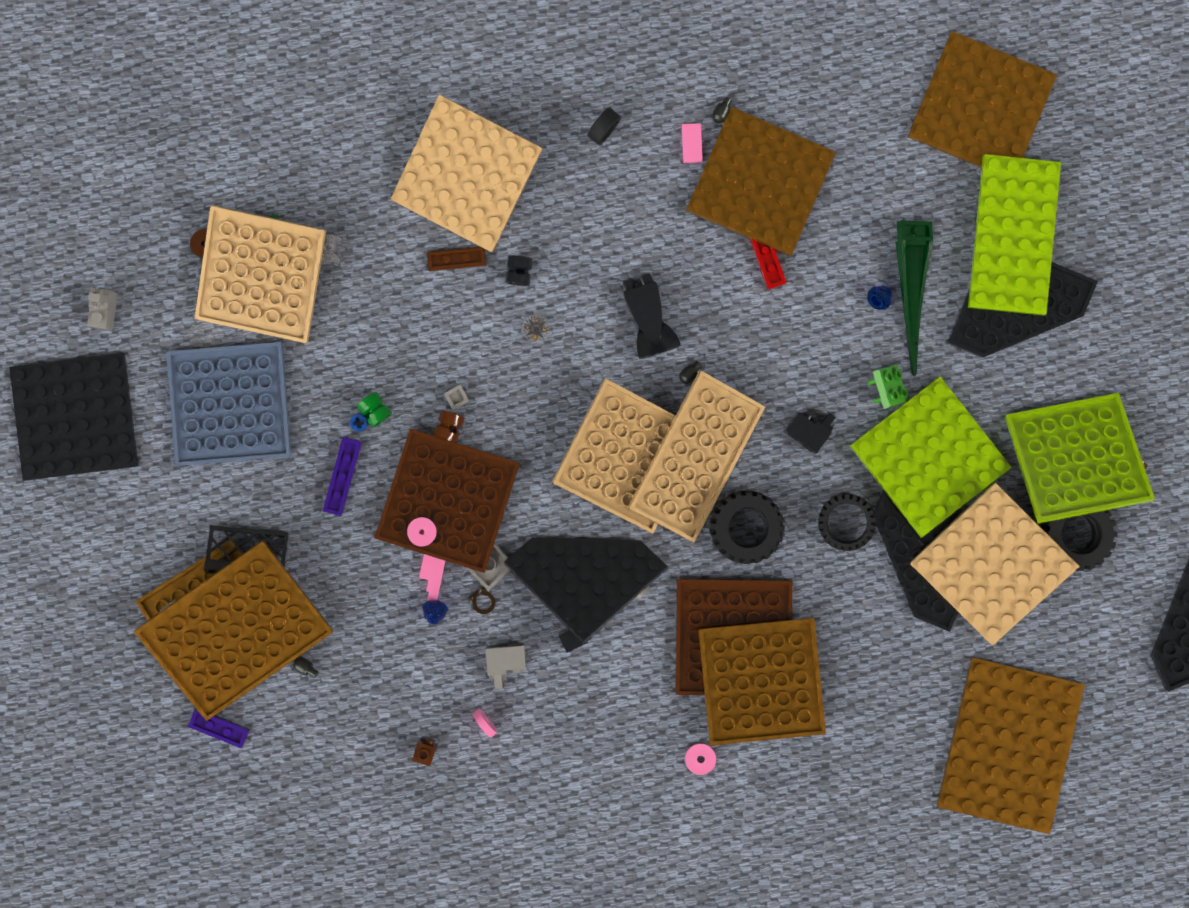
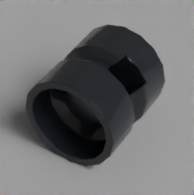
(518, 263)

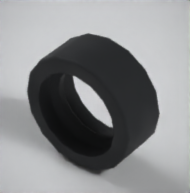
(604, 126)

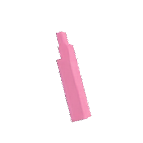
(432, 570)

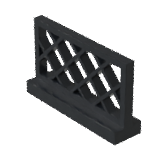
(212, 566)

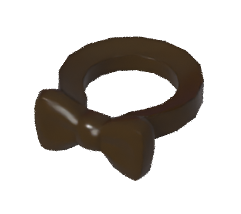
(473, 598)

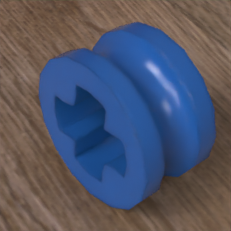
(354, 427)

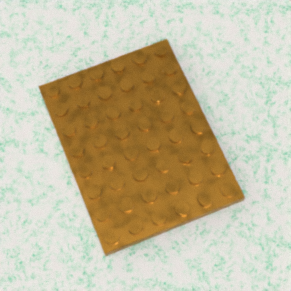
(234, 630)
(1010, 745)

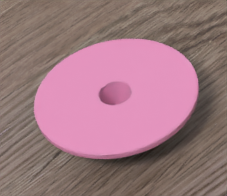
(421, 531)

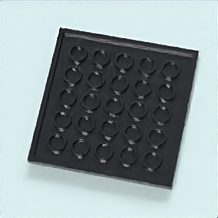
(73, 416)

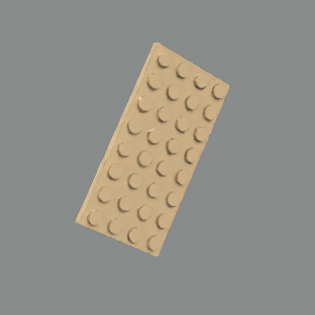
(696, 456)

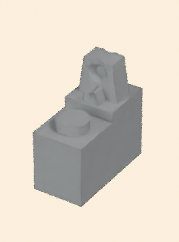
(101, 309)
(504, 658)

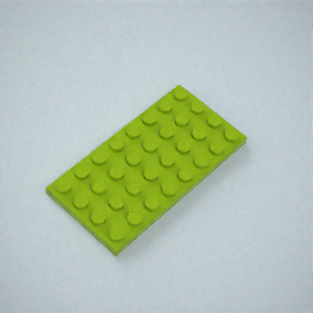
(1014, 234)

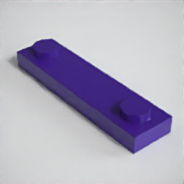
(342, 476)

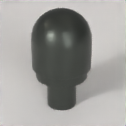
(721, 111)
(689, 373)
(304, 667)

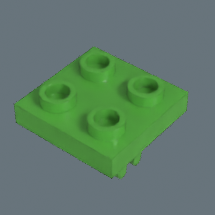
(889, 386)

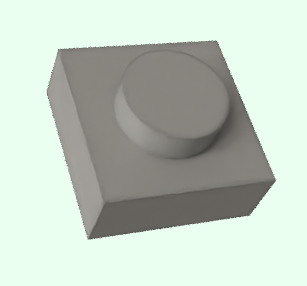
(456, 397)

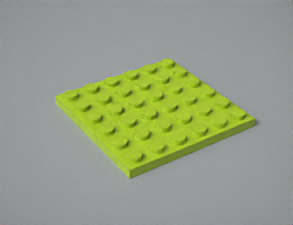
(930, 456)
(1079, 458)

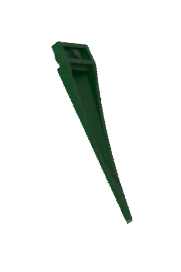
(913, 256)

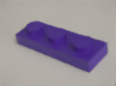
(220, 729)

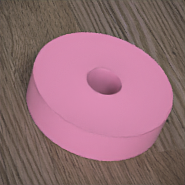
(485, 724)
(704, 750)

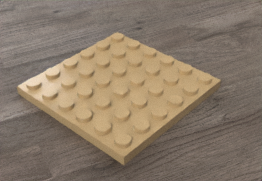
(466, 173)
(259, 274)
(614, 451)
(994, 564)

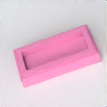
(692, 143)

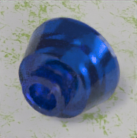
(879, 297)
(434, 611)

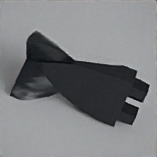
(645, 307)

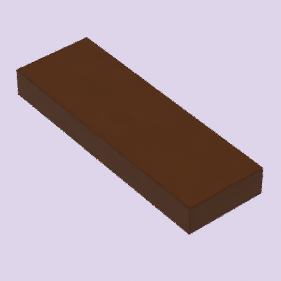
(456, 259)

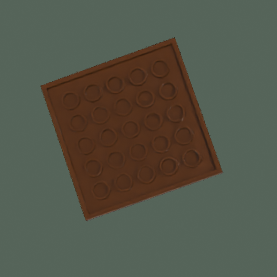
(456, 490)
(718, 604)

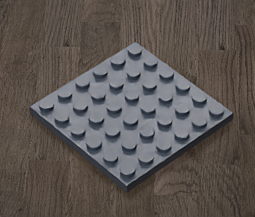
(228, 404)

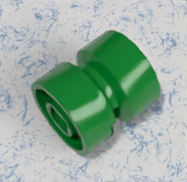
(374, 409)

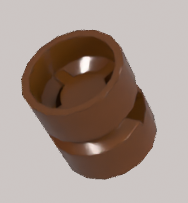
(449, 426)

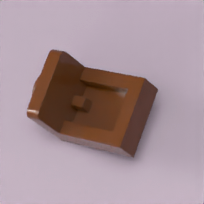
(425, 751)

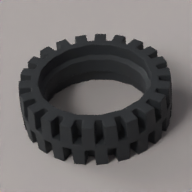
(847, 545)

